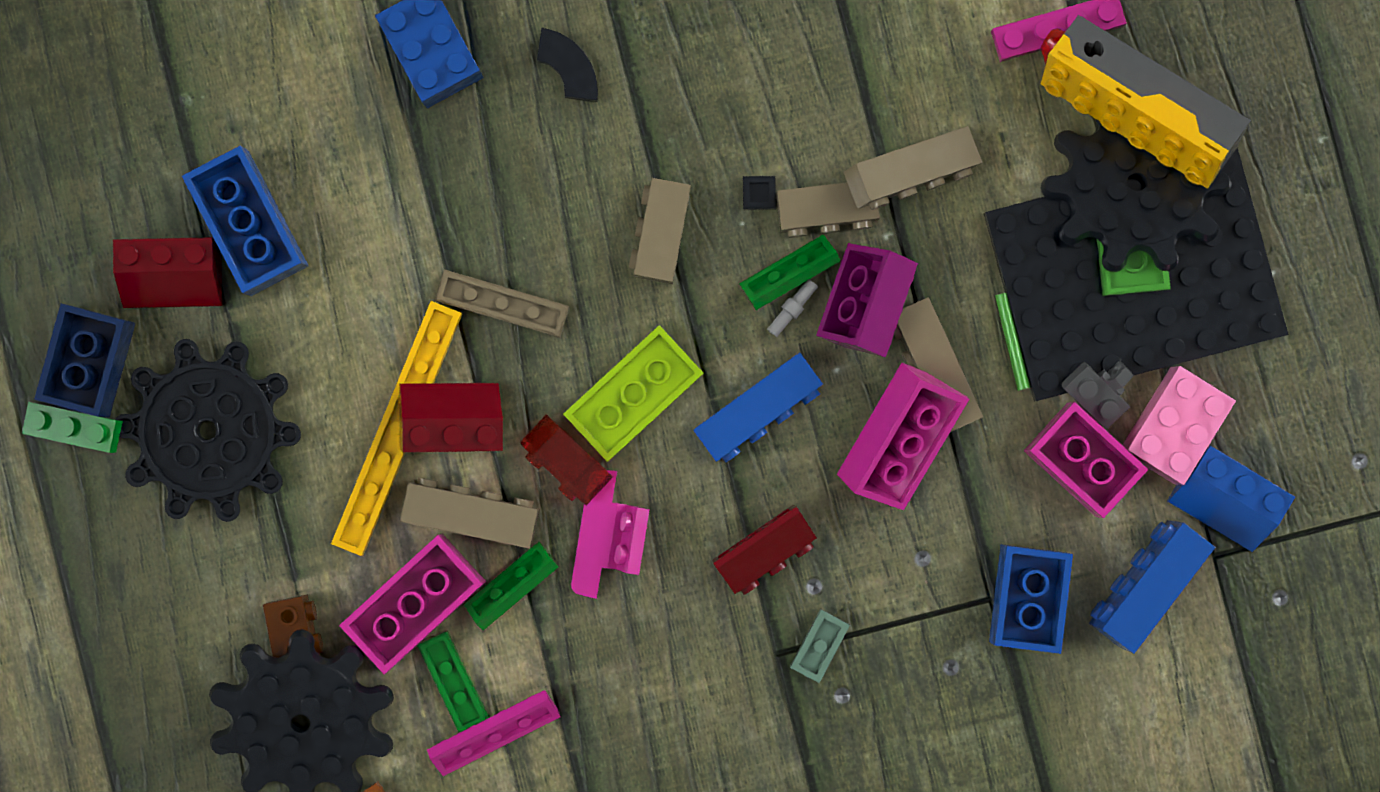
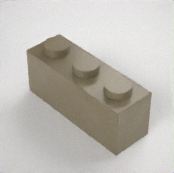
(821, 208)
(660, 230)

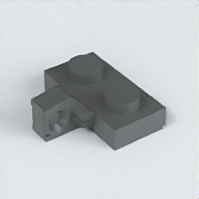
(1100, 391)

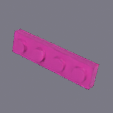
(1028, 34)
(493, 733)

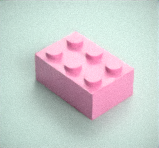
(1178, 425)

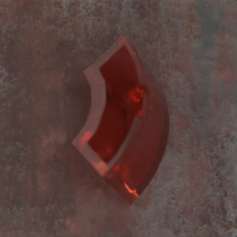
(566, 460)

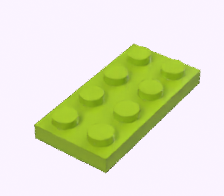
(633, 393)

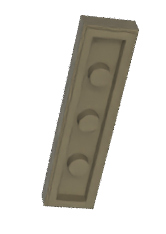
(502, 303)

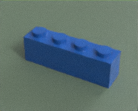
(758, 407)

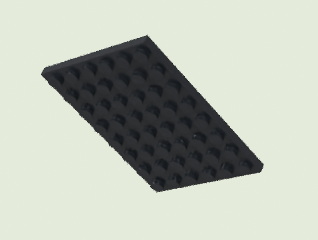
(1216, 300)

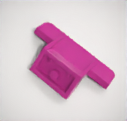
(608, 538)

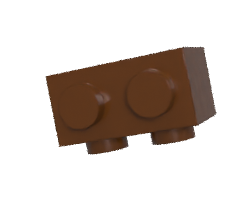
(286, 617)

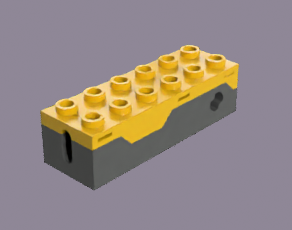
(1141, 100)

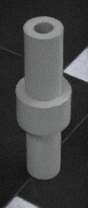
(792, 308)

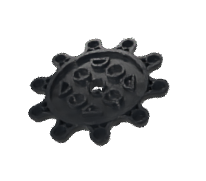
(1122, 217)
(171, 424)
(308, 686)

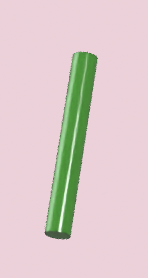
(1012, 342)

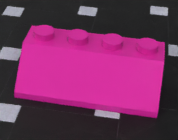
(902, 437)

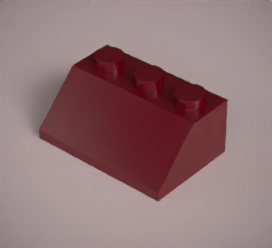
(168, 272)
(450, 417)
(765, 550)

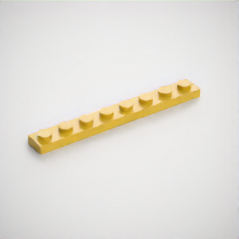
(384, 454)

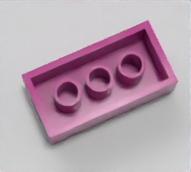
(412, 603)

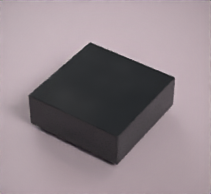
(759, 193)

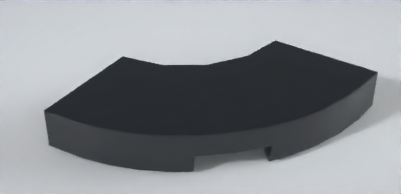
(570, 63)

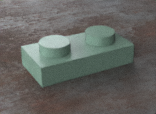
(819, 646)

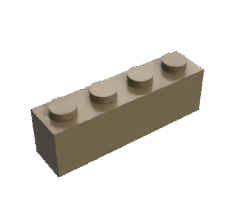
(913, 167)
(931, 352)
(470, 514)

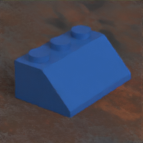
(1232, 499)

